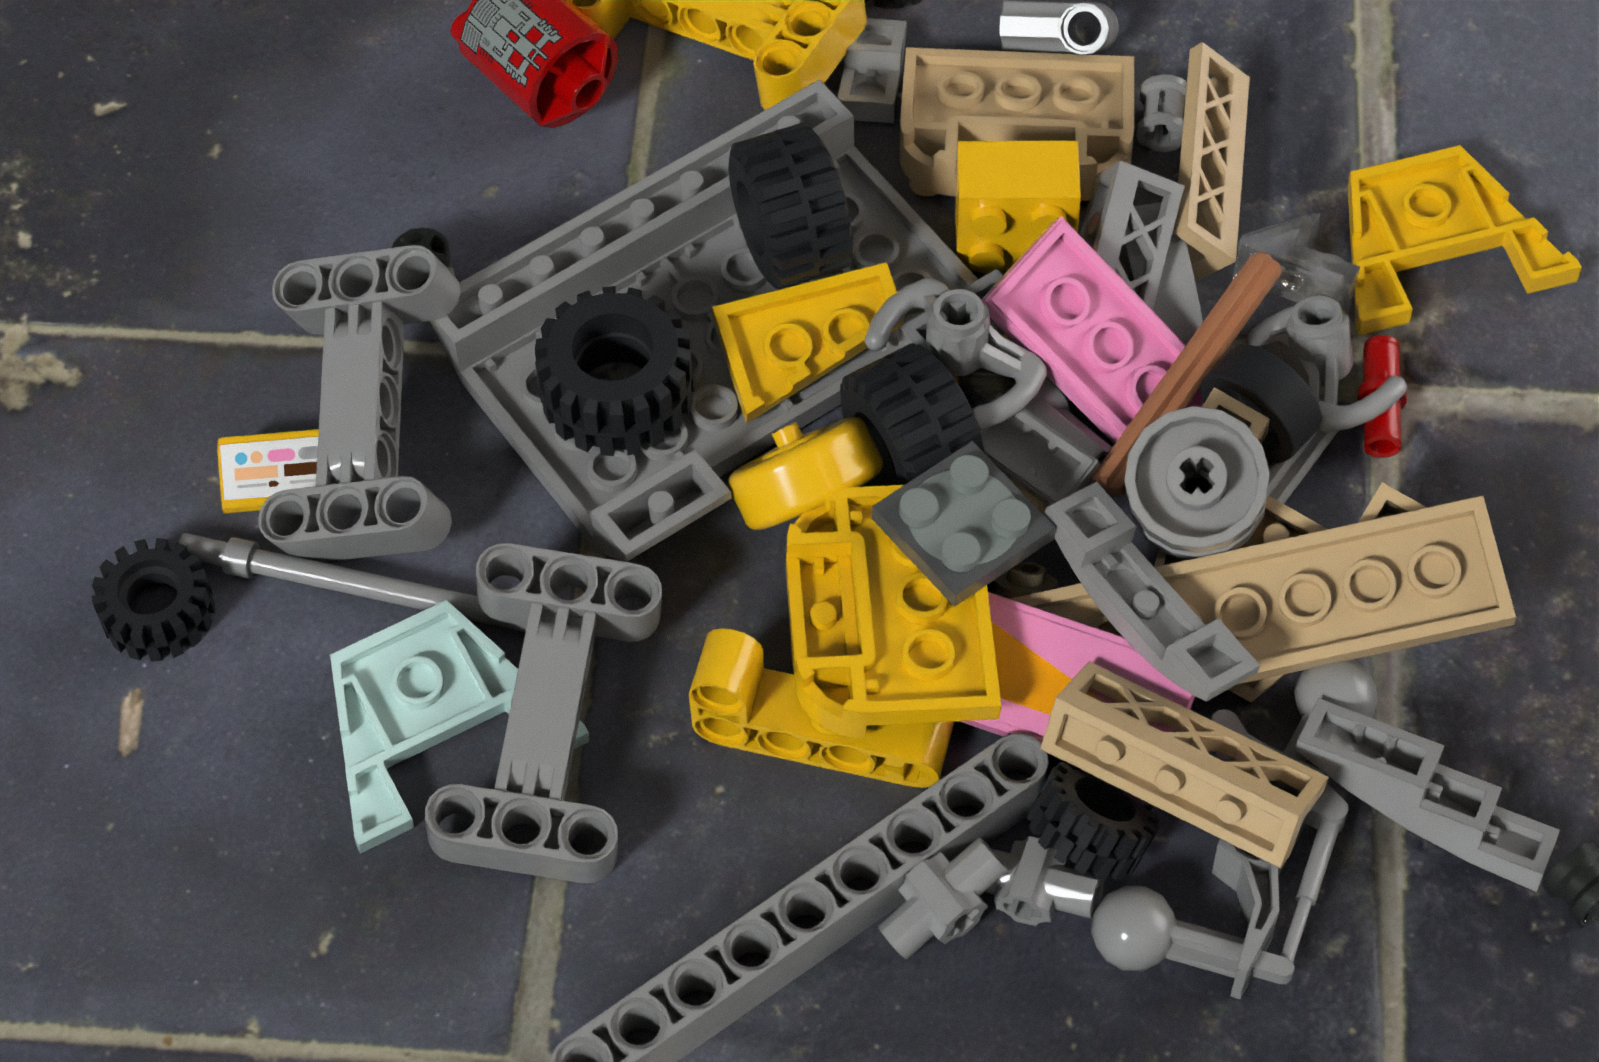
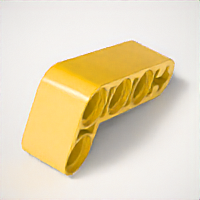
(759, 712)

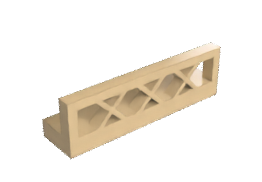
(1212, 160)
(1175, 767)

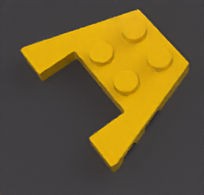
(1434, 212)

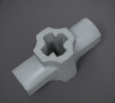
(1042, 884)
(942, 898)

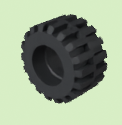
(790, 205)
(607, 331)
(910, 411)

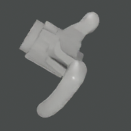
(963, 342)
(1318, 346)

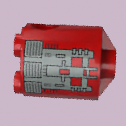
(539, 55)

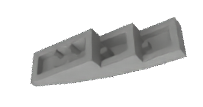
(1406, 783)

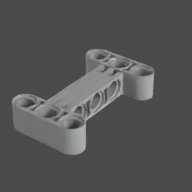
(360, 405)
(545, 712)

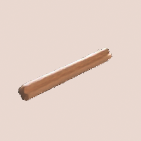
(1194, 361)

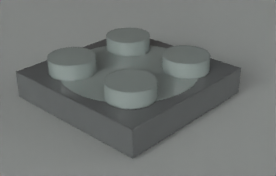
(963, 523)

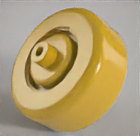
(804, 471)

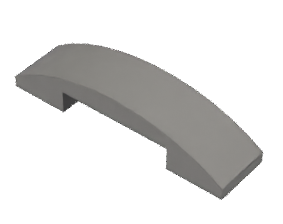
(1140, 602)

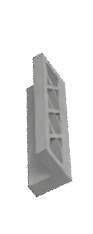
(1113, 209)

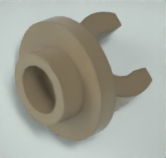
(1024, 580)

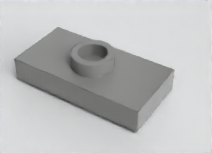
(1038, 457)

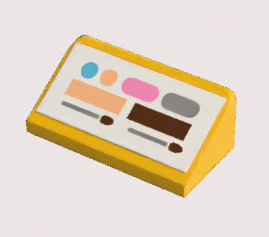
(264, 464)

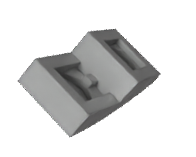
(874, 71)

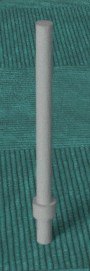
(245, 558)

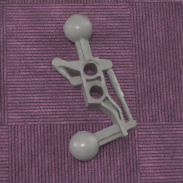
(1139, 928)

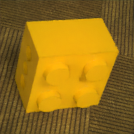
(1011, 196)

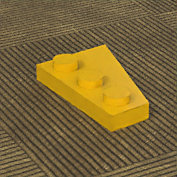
(798, 333)

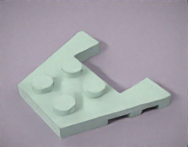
(407, 695)

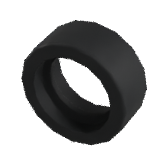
(1274, 391)

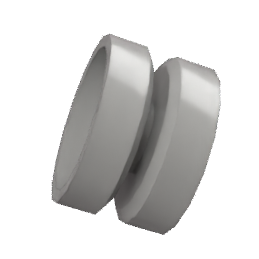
(1190, 446)

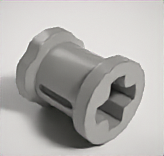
(1161, 113)

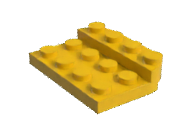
(875, 632)

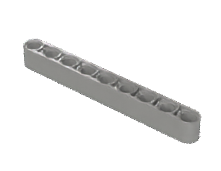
(815, 893)

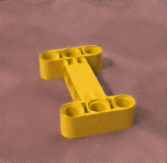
(786, 39)

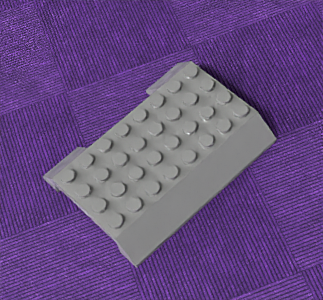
(685, 245)

